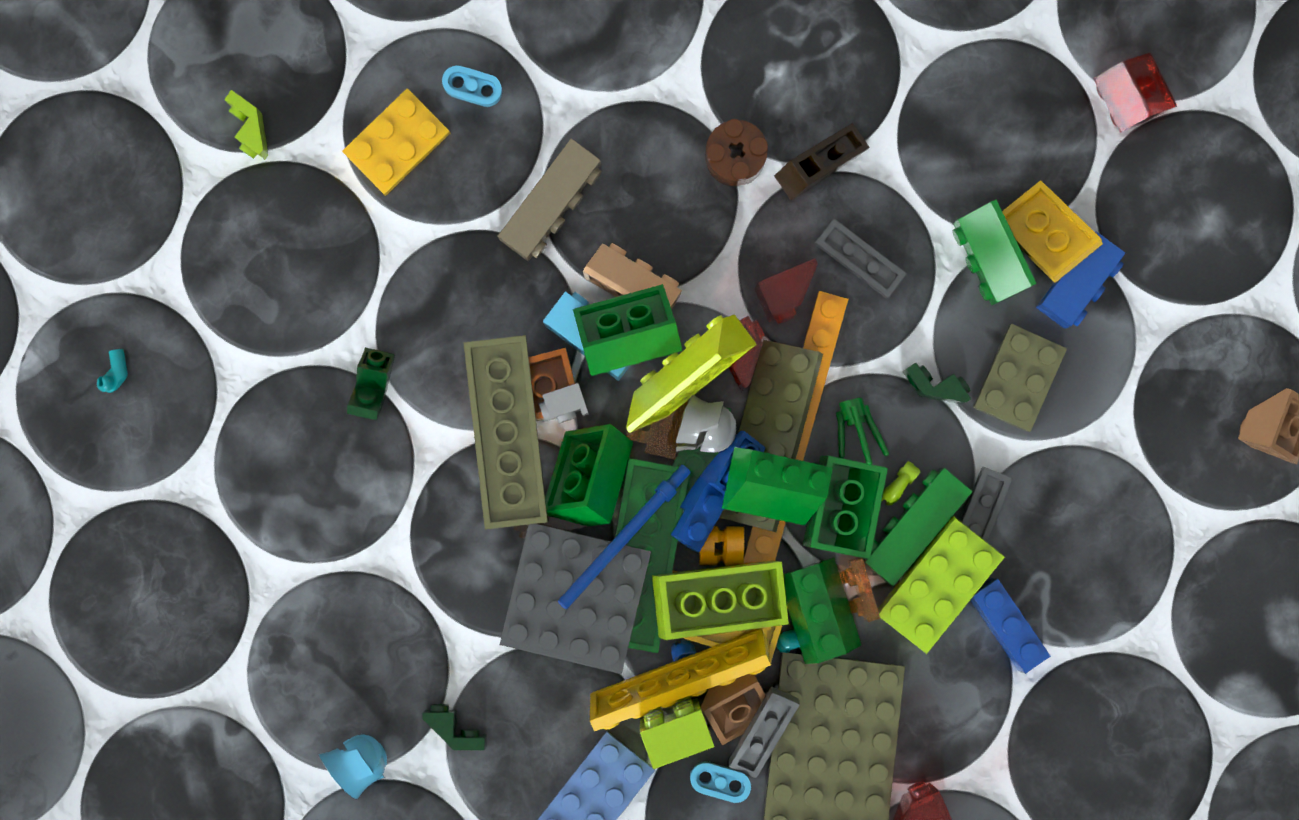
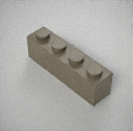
(550, 199)

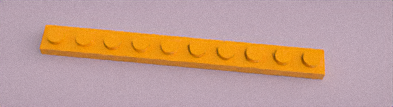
(820, 337)

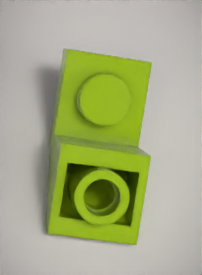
(252, 132)

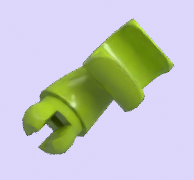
(894, 491)

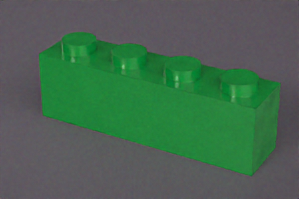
(917, 525)

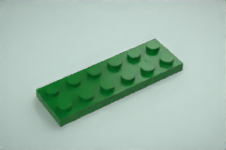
(653, 536)

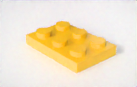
(396, 142)
(1050, 231)

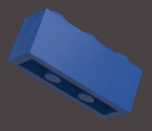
(1072, 293)
(1009, 626)

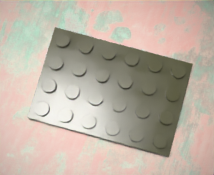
(839, 743)

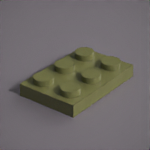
(1019, 378)

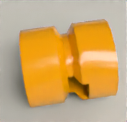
(732, 547)

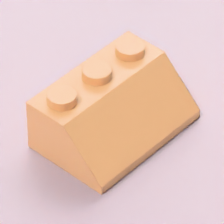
(622, 276)

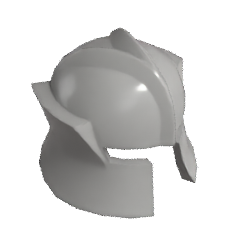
(706, 427)

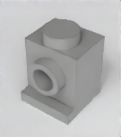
(563, 404)

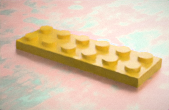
(679, 680)

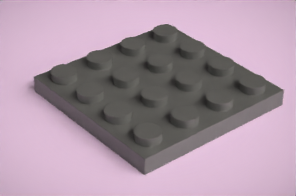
(598, 623)

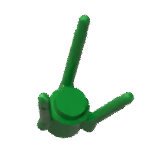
(853, 413)

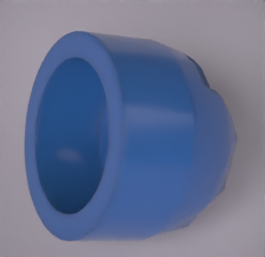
(682, 650)

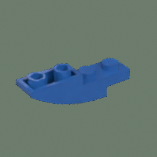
(705, 499)

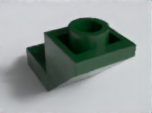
(371, 383)
(950, 389)
(444, 724)

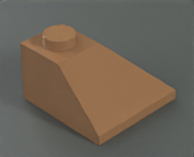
(1274, 426)
(733, 707)

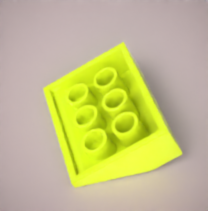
(689, 371)

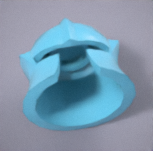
(358, 765)

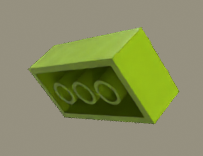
(939, 584)
(720, 600)
(675, 732)

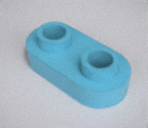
(473, 85)
(719, 782)

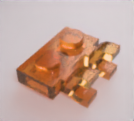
(661, 436)
(865, 603)

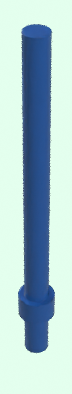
(664, 492)

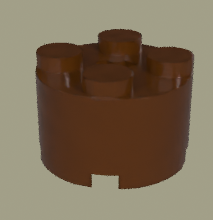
(736, 135)

